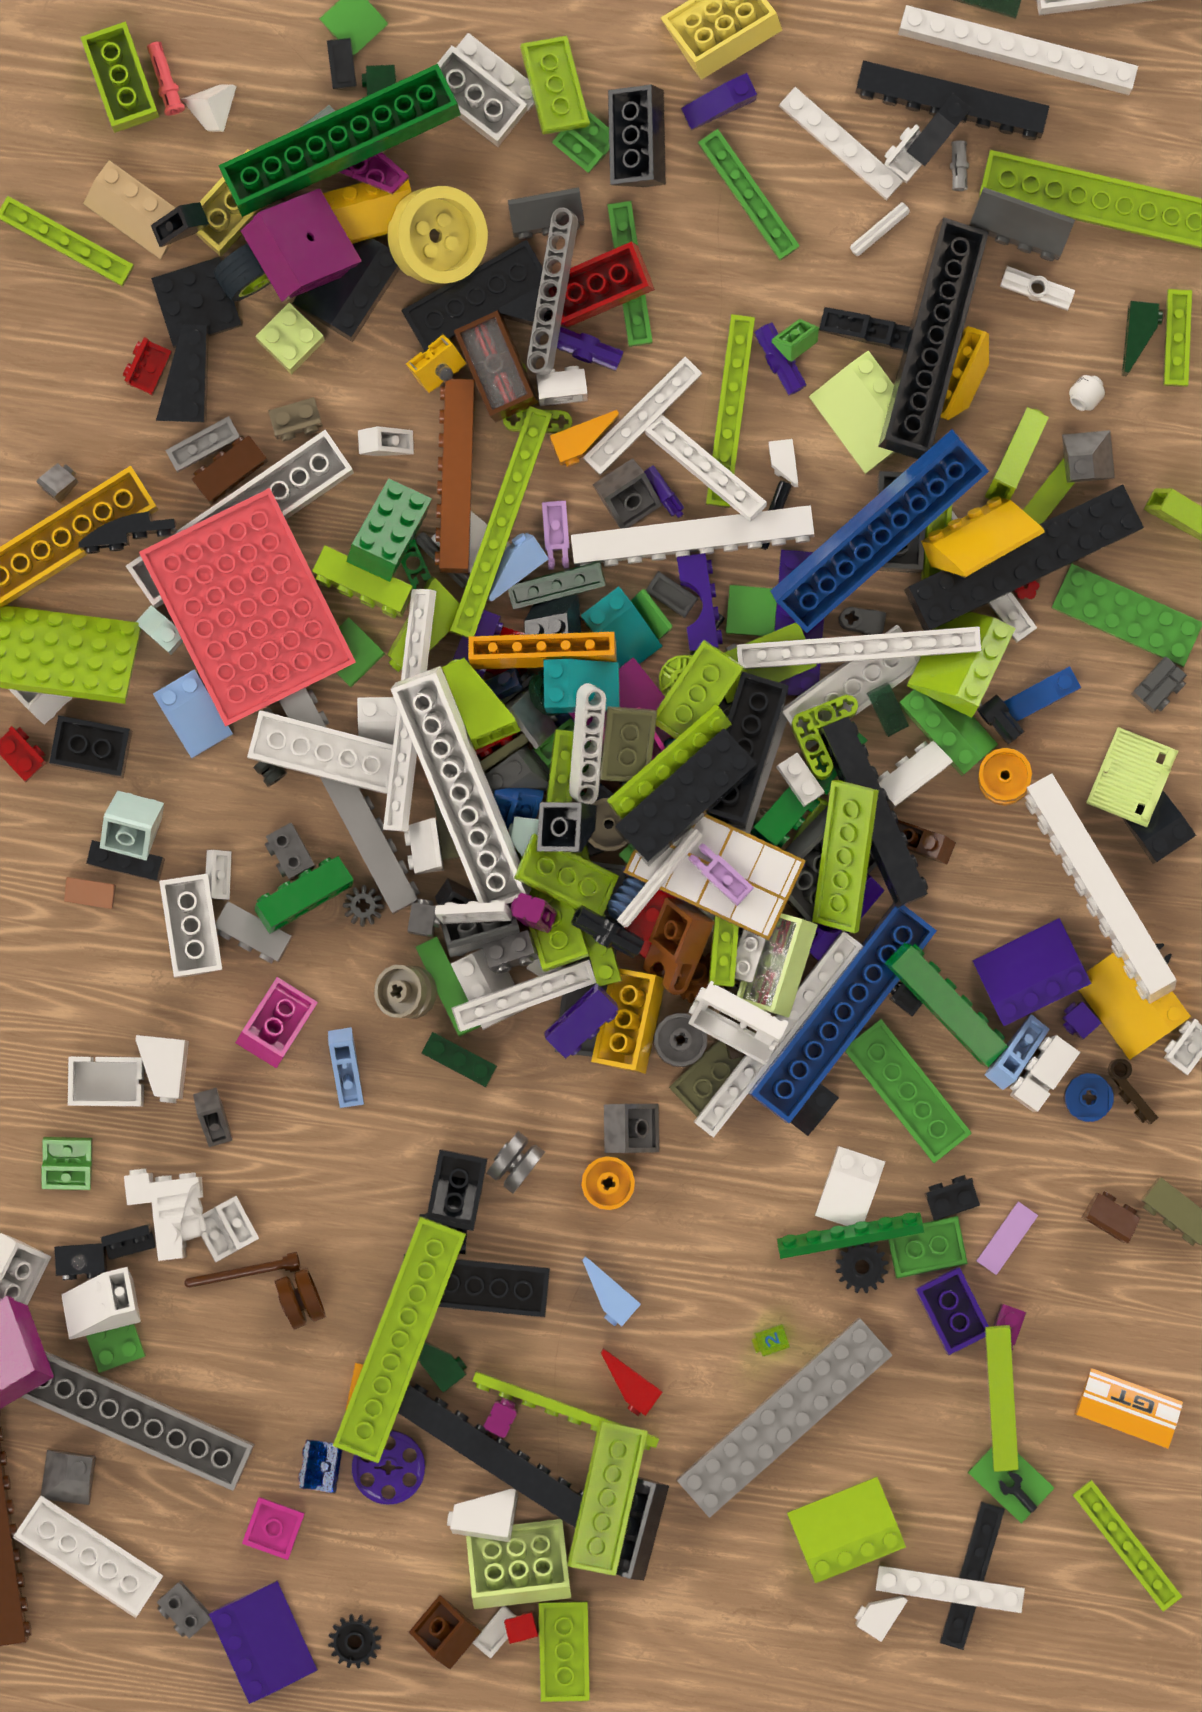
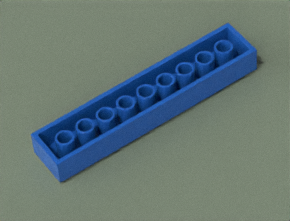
(879, 531)
(839, 1015)

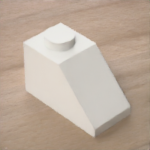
(385, 441)
(879, 1616)

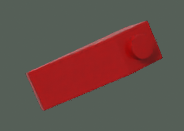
(635, 1389)

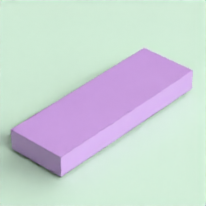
(1007, 1238)

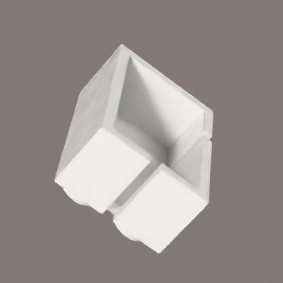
(1043, 1072)
(105, 1081)

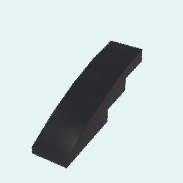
(864, 328)

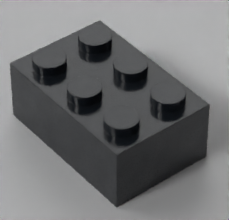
(90, 746)

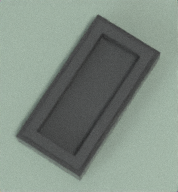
(671, 594)

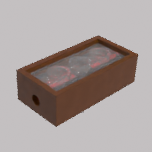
(496, 366)

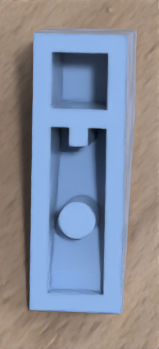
(517, 562)
(1019, 1051)
(345, 1067)
(612, 1297)

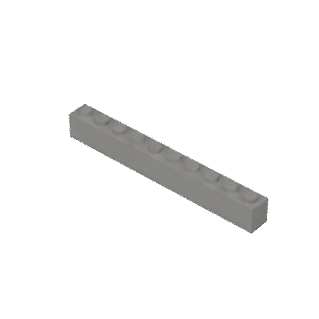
(358, 818)

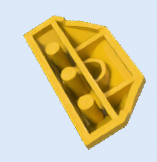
(967, 372)

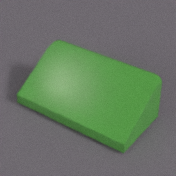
(796, 339)
(651, 614)

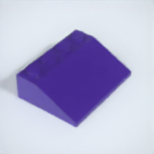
(1031, 972)
(263, 1642)

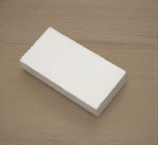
(494, 1633)

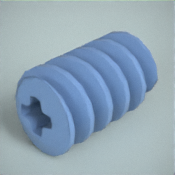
(624, 896)

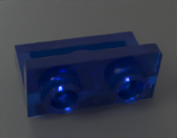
(320, 1466)

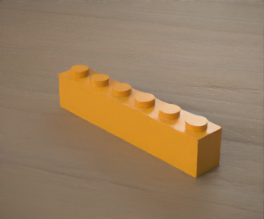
(533, 649)

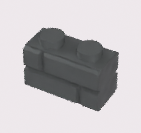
(1159, 685)

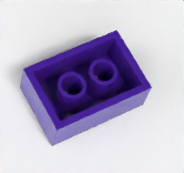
(952, 1310)

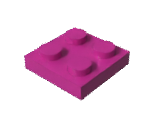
(273, 1528)

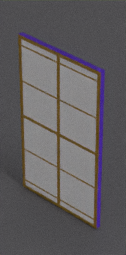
(760, 863)

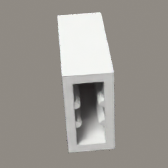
(485, 1516)

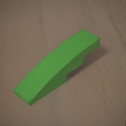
(446, 981)

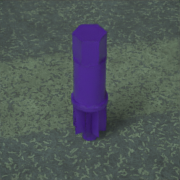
(664, 492)

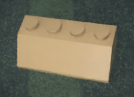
(128, 206)

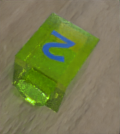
(770, 1340)

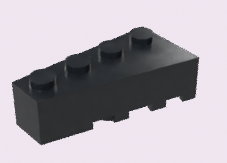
(187, 380)

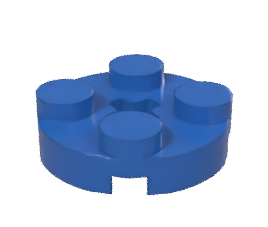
(1098, 1087)

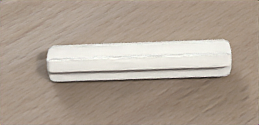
(879, 229)

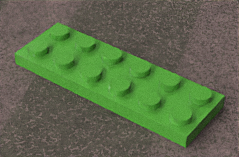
(1127, 615)
(907, 1091)

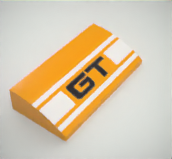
(1129, 1408)

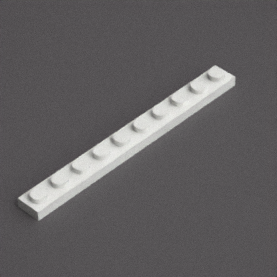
(859, 648)
(404, 752)
(806, 999)

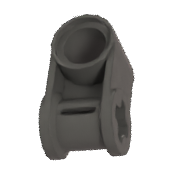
(867, 621)

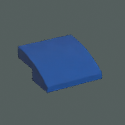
(518, 803)

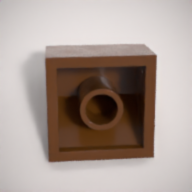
(1111, 1217)
(444, 1632)

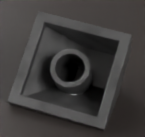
(1088, 456)
(68, 1477)

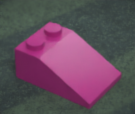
(276, 1022)

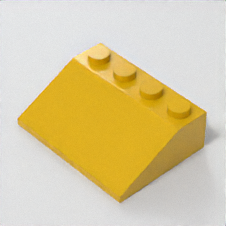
(980, 537)
(1123, 1013)

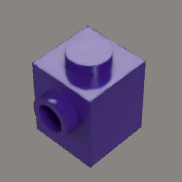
(1080, 1020)

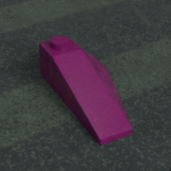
(378, 172)

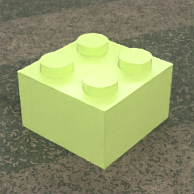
(290, 338)

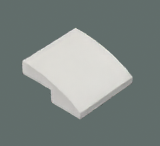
(227, 1229)

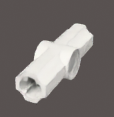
(1021, 283)

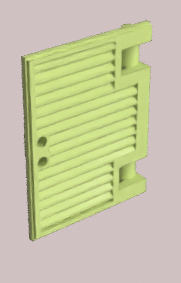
(1131, 776)

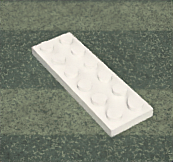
(851, 679)
(321, 752)
(88, 1556)

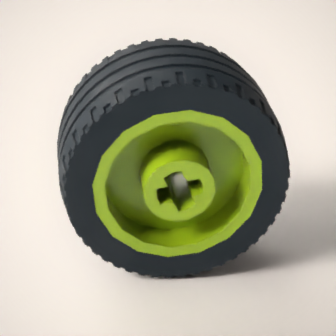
(241, 274)

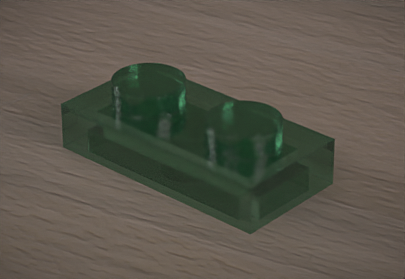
(887, 709)

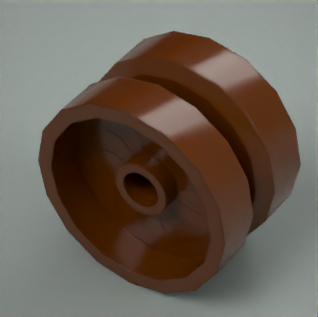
(297, 1300)

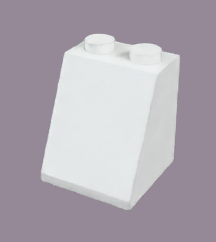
(165, 1065)

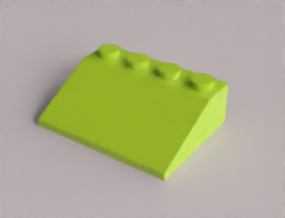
(963, 677)
(846, 1530)

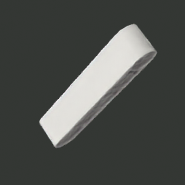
(582, 734)

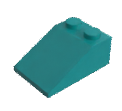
(619, 615)
(566, 676)

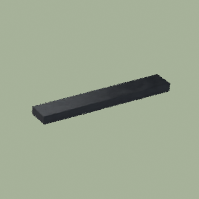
(973, 1568)

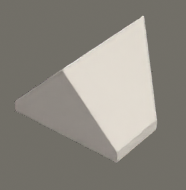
(212, 106)

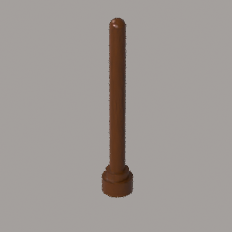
(289, 1262)

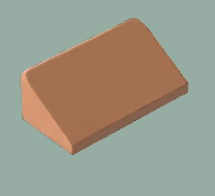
(89, 892)

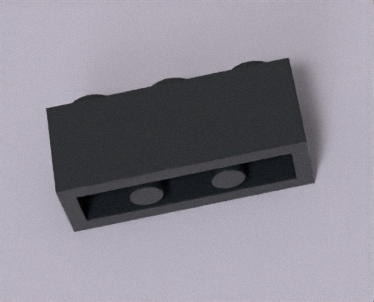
(125, 864)

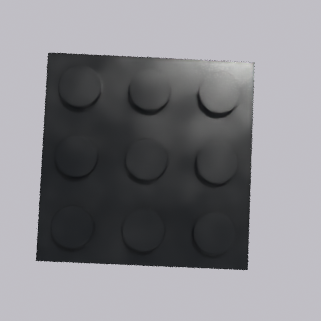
(195, 298)

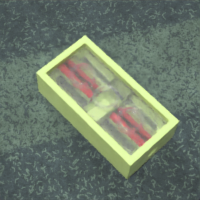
(780, 966)

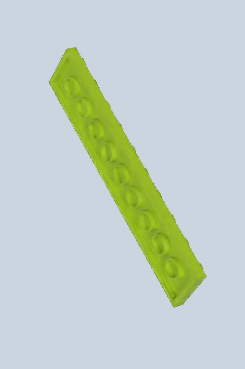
(1097, 198)
(399, 1339)

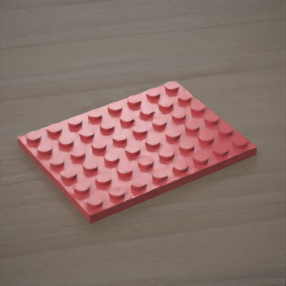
(247, 607)

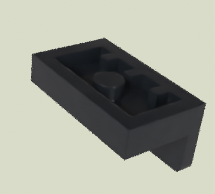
(951, 1198)
(129, 1241)

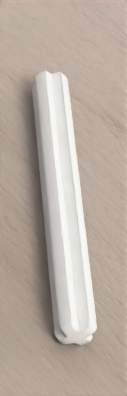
(659, 877)

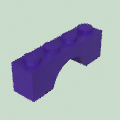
(694, 574)
(827, 935)

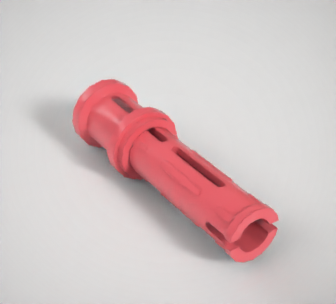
(168, 89)

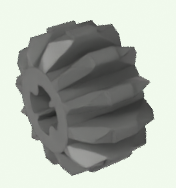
(357, 911)

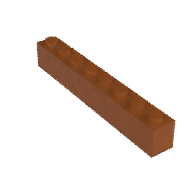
(456, 476)

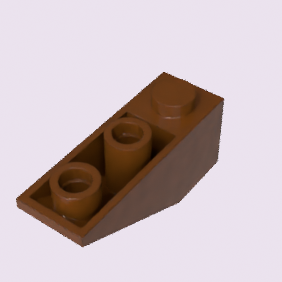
(927, 843)

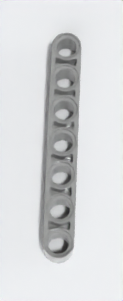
(547, 281)

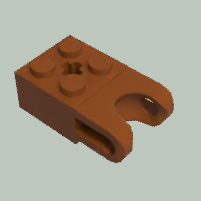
(677, 943)

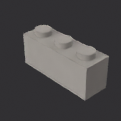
(252, 933)

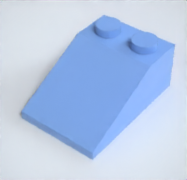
(192, 713)

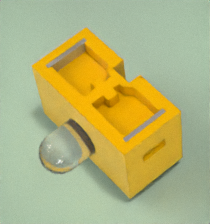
(436, 364)

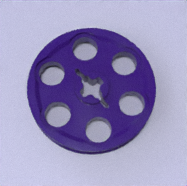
(394, 1479)

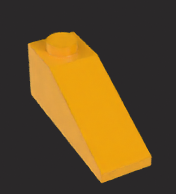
(578, 440)

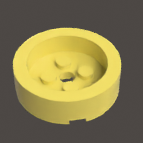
(460, 240)

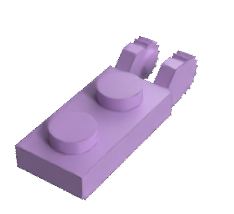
(556, 531)
(723, 876)

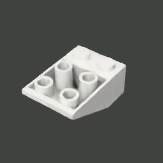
(101, 1304)

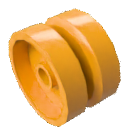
(997, 789)
(610, 1197)

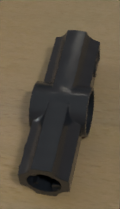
(607, 931)

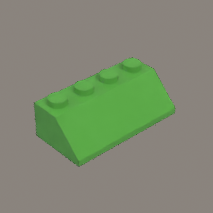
(951, 730)

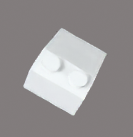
(425, 847)
(849, 1187)

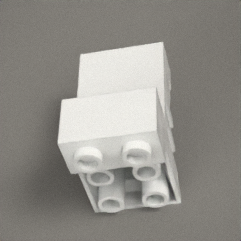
(174, 1207)

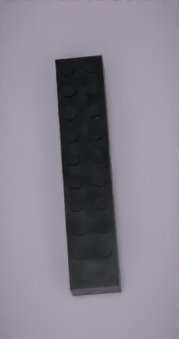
(933, 338)
(1065, 540)

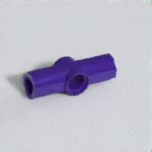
(589, 349)
(785, 370)

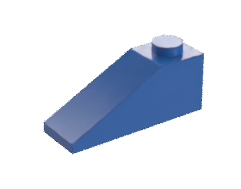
(1043, 694)

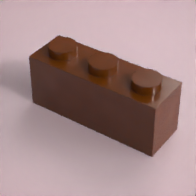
(229, 469)

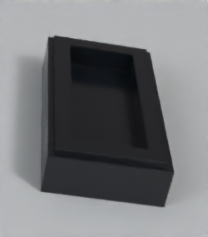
(341, 63)

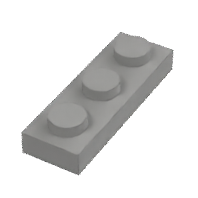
(202, 444)

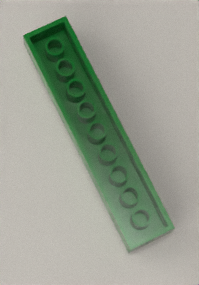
(340, 140)

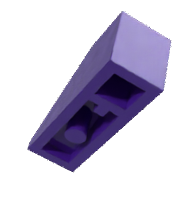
(720, 101)

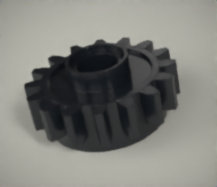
(871, 1276)
(351, 1654)

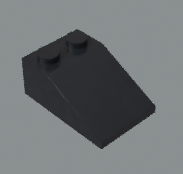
(1164, 832)
(457, 1189)

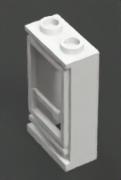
(756, 1045)

